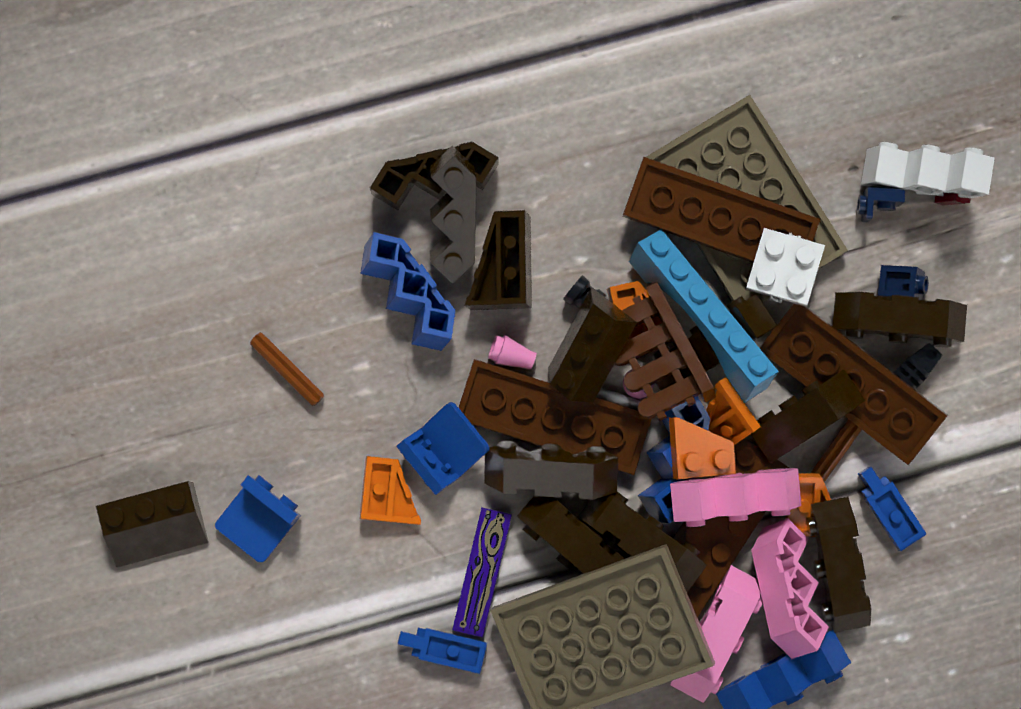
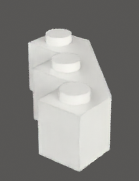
(928, 170)

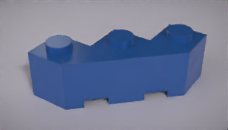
(410, 289)
(657, 497)
(786, 677)

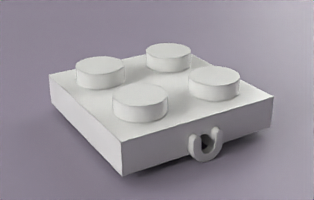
(785, 267)

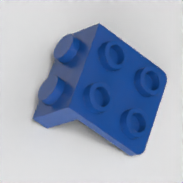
(444, 448)
(257, 518)

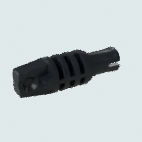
(918, 366)

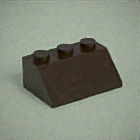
(590, 348)
(152, 524)

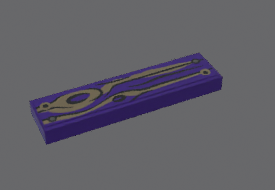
(482, 572)

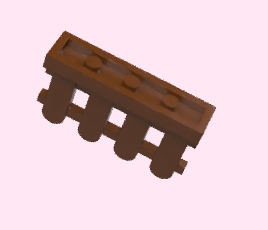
(669, 364)

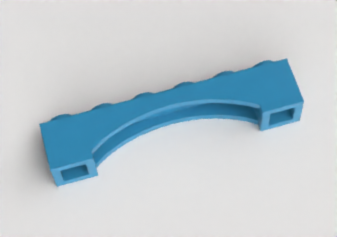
(741, 359)

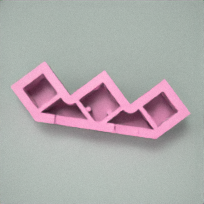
(735, 496)
(787, 589)
(722, 626)

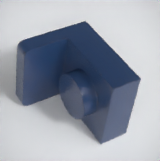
(884, 199)
(902, 281)

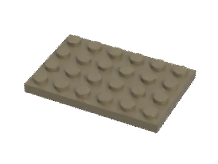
(746, 155)
(604, 634)

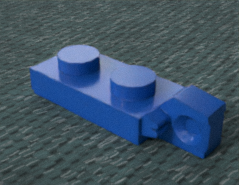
(891, 509)
(445, 649)

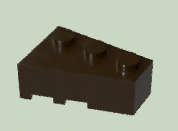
(505, 265)
(806, 416)

